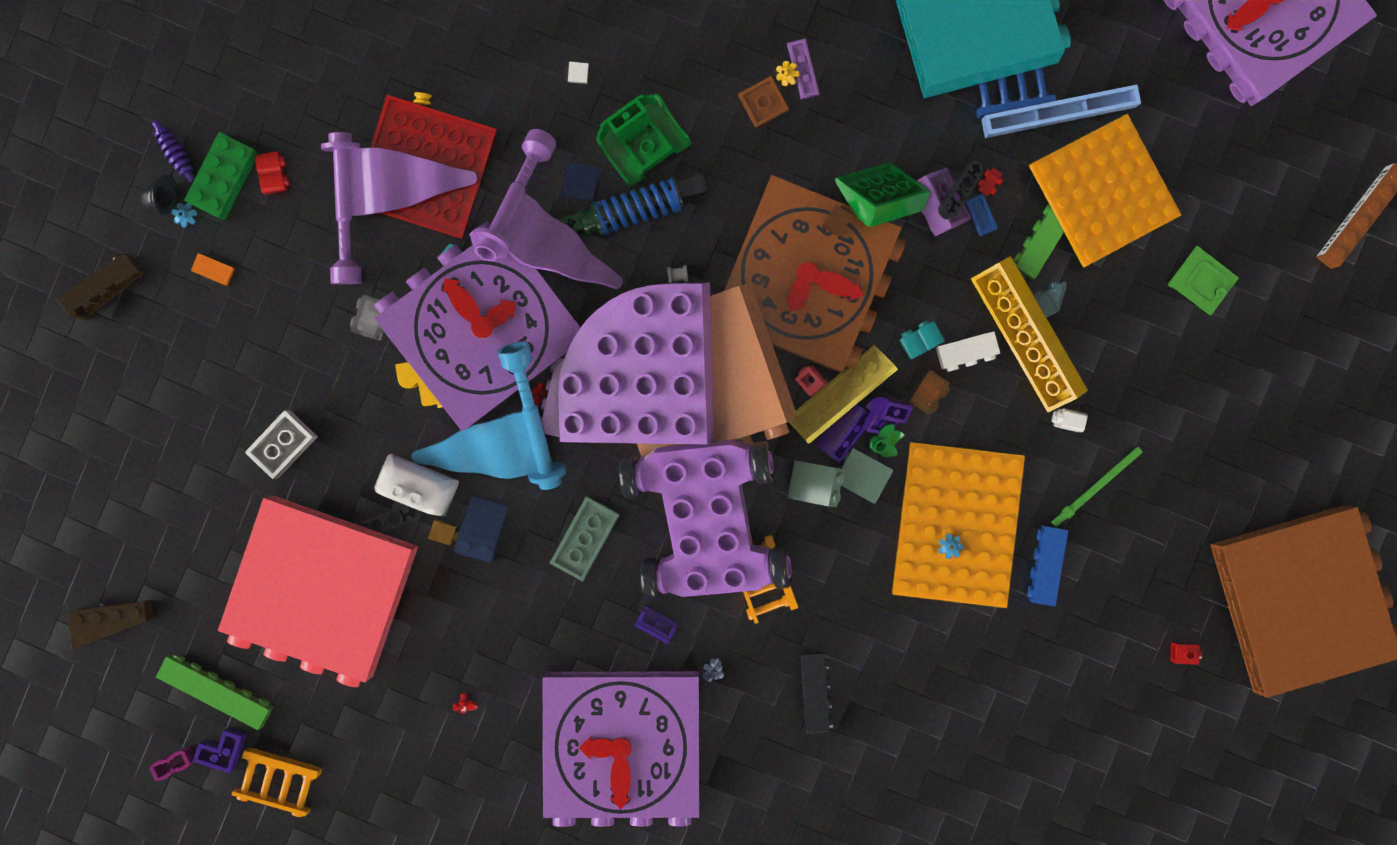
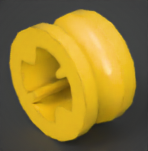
(422, 99)

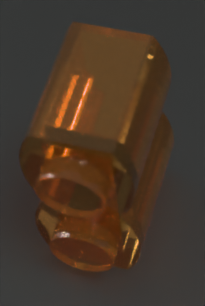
(929, 392)

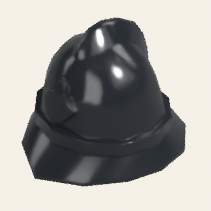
(161, 195)

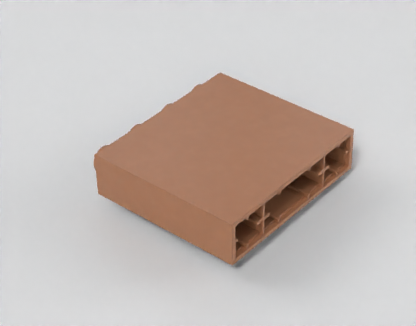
(746, 372)

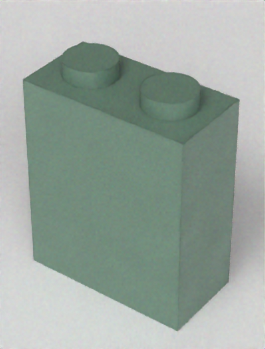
(864, 475)
(816, 483)

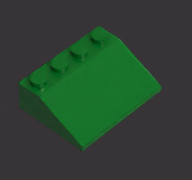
(882, 194)

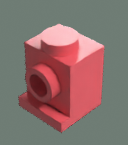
(803, 379)

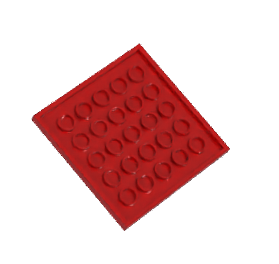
(440, 139)

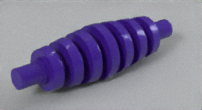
(174, 151)

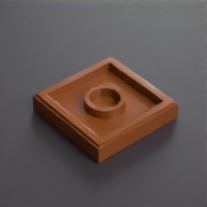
(763, 102)

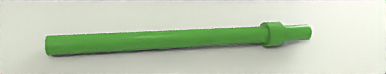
(1069, 511)

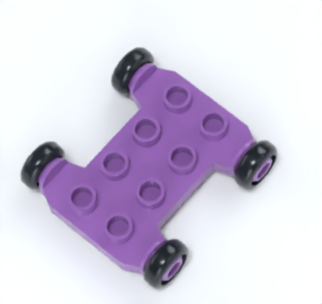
(706, 518)

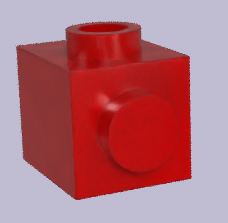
(1185, 653)

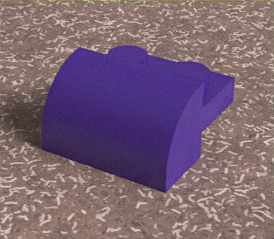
(885, 412)

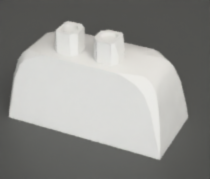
(416, 486)

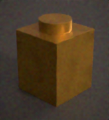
(443, 532)

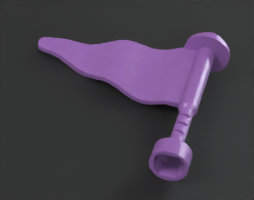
(380, 182)
(533, 234)

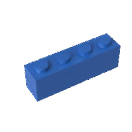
(1048, 565)

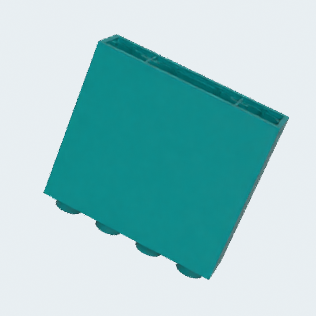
(980, 40)

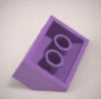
(939, 185)

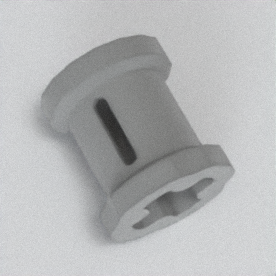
(677, 274)

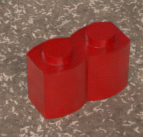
(271, 172)

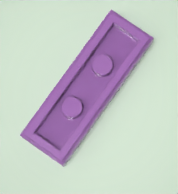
(807, 81)

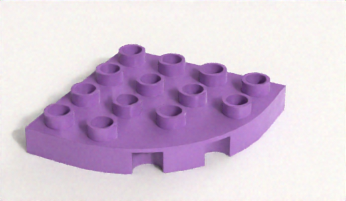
(642, 370)

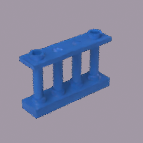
(1024, 100)

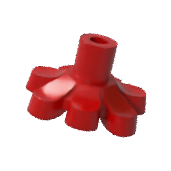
(538, 393)
(465, 704)

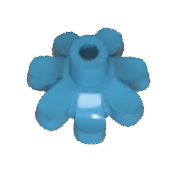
(184, 214)
(946, 546)

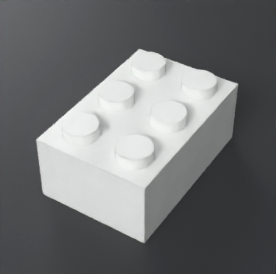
(281, 444)

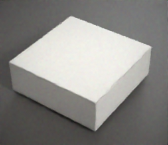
(578, 72)

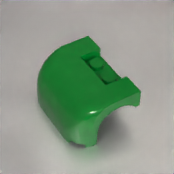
(640, 137)

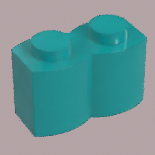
(921, 340)

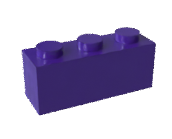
(843, 434)

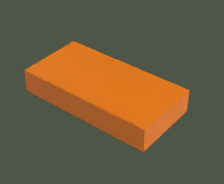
(212, 269)

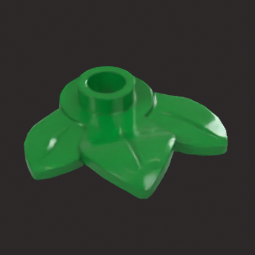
(885, 441)

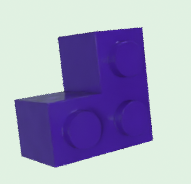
(222, 755)

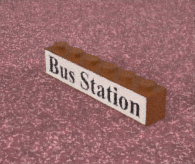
(1360, 218)

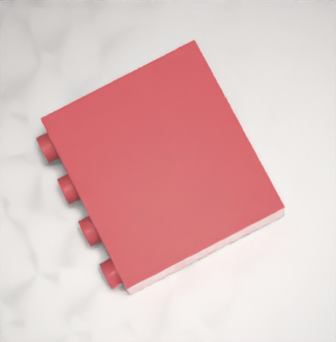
(317, 590)

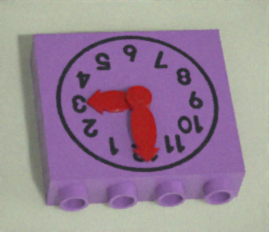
(1269, 40)
(461, 319)
(621, 747)

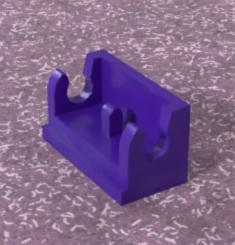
(656, 624)

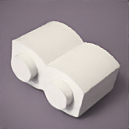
(1069, 420)

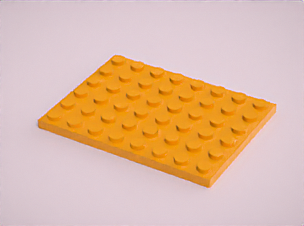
(963, 496)

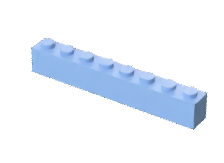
(1061, 111)

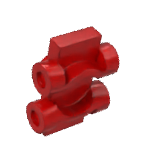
(992, 178)

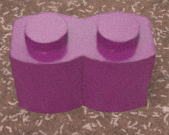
(173, 763)

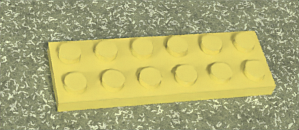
(842, 394)

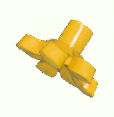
(787, 73)

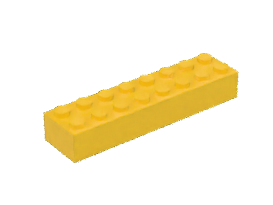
(1029, 334)

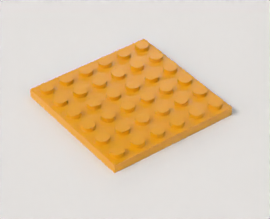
(1105, 190)

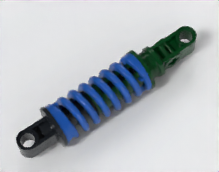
(605, 216)

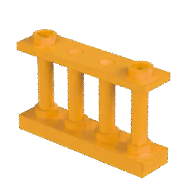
(786, 600)
(273, 762)

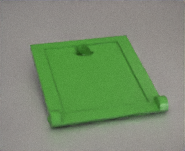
(1200, 278)

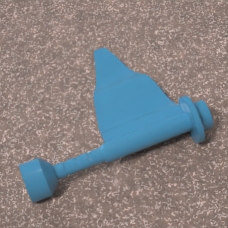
(505, 445)

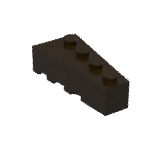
(100, 287)
(98, 622)

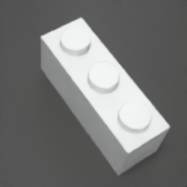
(968, 351)

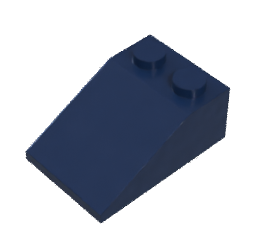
(481, 529)

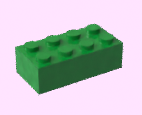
(221, 176)

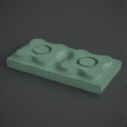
(584, 538)

